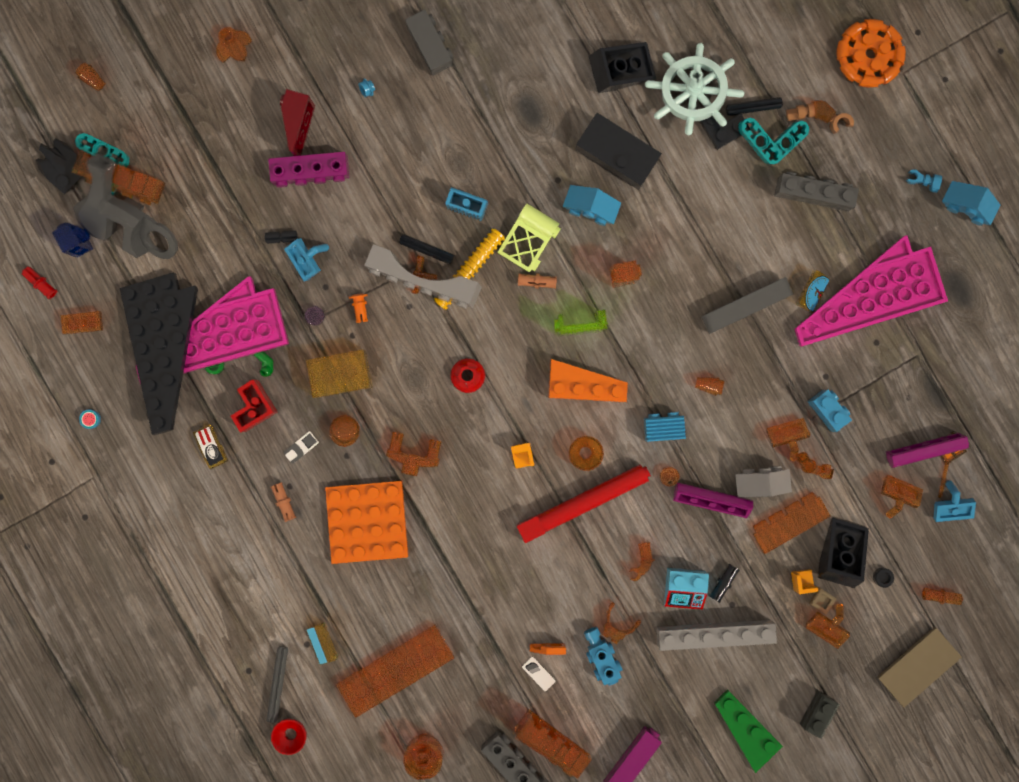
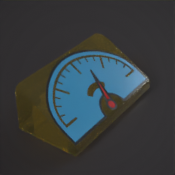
(813, 291)

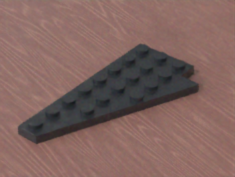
(160, 330)

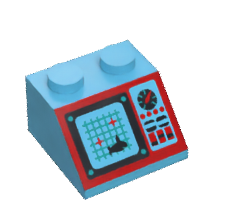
(686, 588)

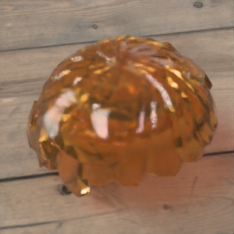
(344, 430)

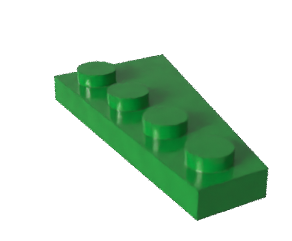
(749, 733)

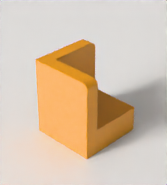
(522, 455)
(803, 582)

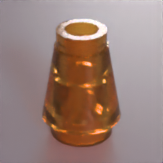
(89, 76)
(710, 385)

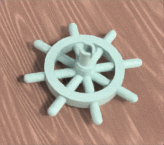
(694, 88)

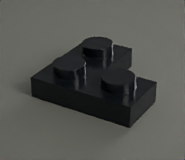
(722, 135)

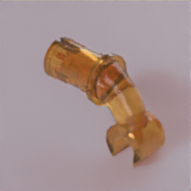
(809, 466)
(646, 561)

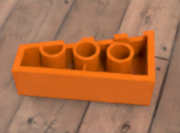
(580, 384)

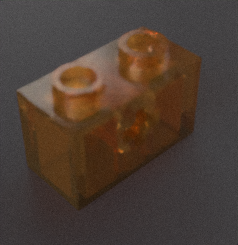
(625, 273)

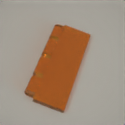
(788, 526)

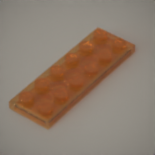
(395, 670)

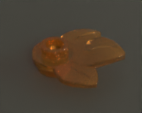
(234, 47)

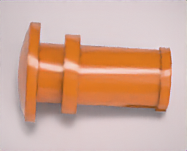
(359, 306)

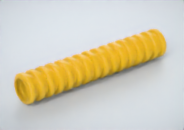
(476, 260)

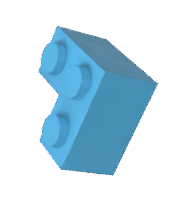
(973, 201)
(592, 204)

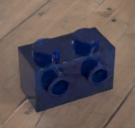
(72, 239)

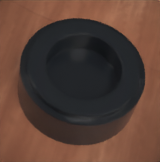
(883, 577)

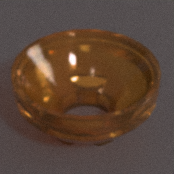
(596, 453)

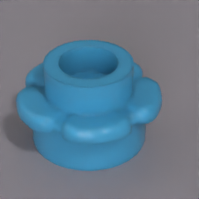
(366, 88)

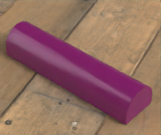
(927, 450)
(712, 500)

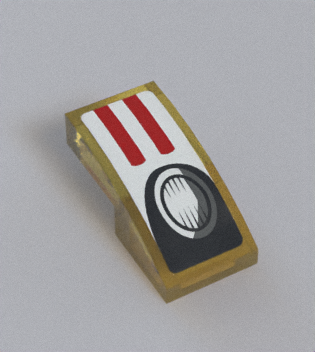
(210, 447)

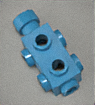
(604, 663)

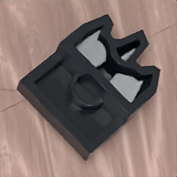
(58, 165)

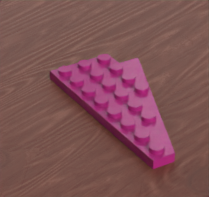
(884, 290)
(235, 327)

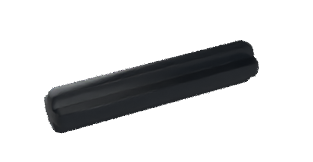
(754, 106)
(426, 249)

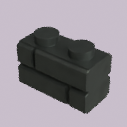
(819, 714)

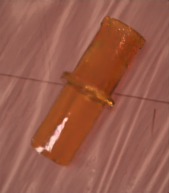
(942, 596)

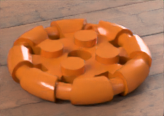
(876, 43)

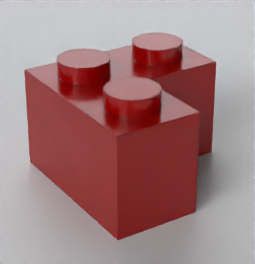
(257, 408)

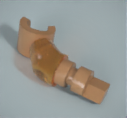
(820, 110)

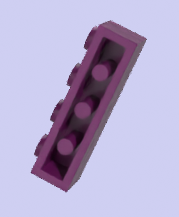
(308, 168)

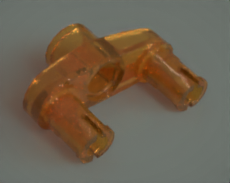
(412, 462)

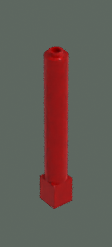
(582, 503)

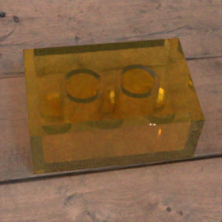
(339, 374)

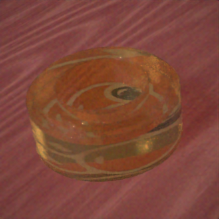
(669, 476)

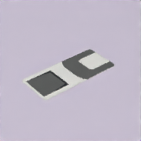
(301, 447)

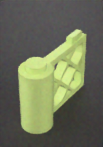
(539, 225)

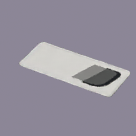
(538, 674)

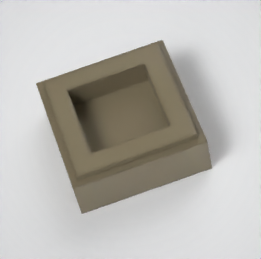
(822, 601)

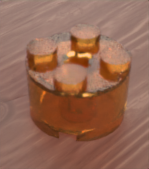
(426, 767)

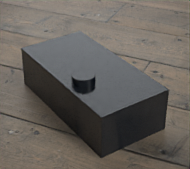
(617, 151)

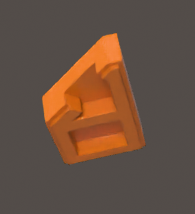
(548, 648)

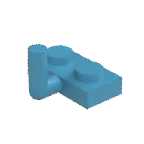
(303, 258)
(954, 509)

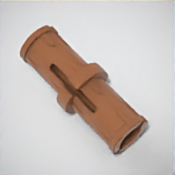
(537, 281)
(283, 502)

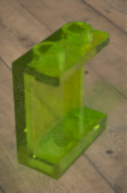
(598, 326)

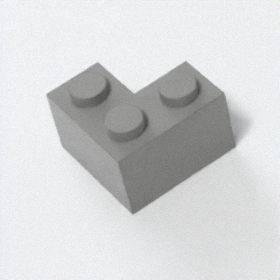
(765, 483)

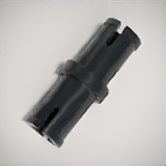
(724, 583)

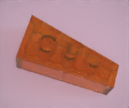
(124, 179)
(552, 744)

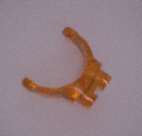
(614, 633)

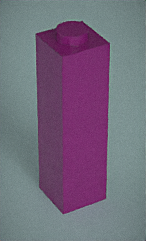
(635, 756)

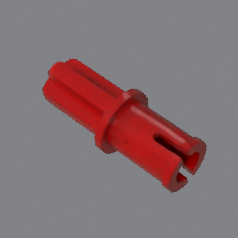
(39, 282)

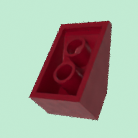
(297, 116)

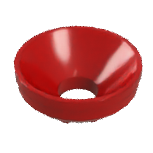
(478, 375)
(282, 742)

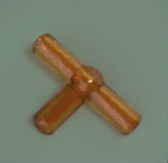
(418, 272)

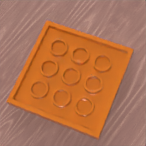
(366, 522)

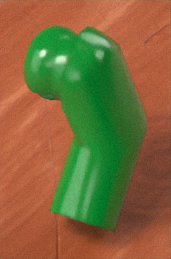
(267, 364)

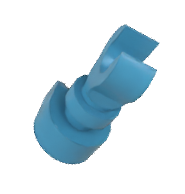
(934, 182)

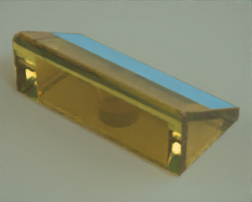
(322, 643)

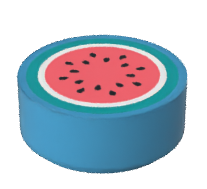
(90, 419)

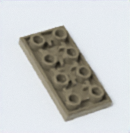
(919, 667)

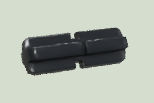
(276, 237)

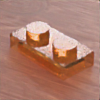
(81, 322)

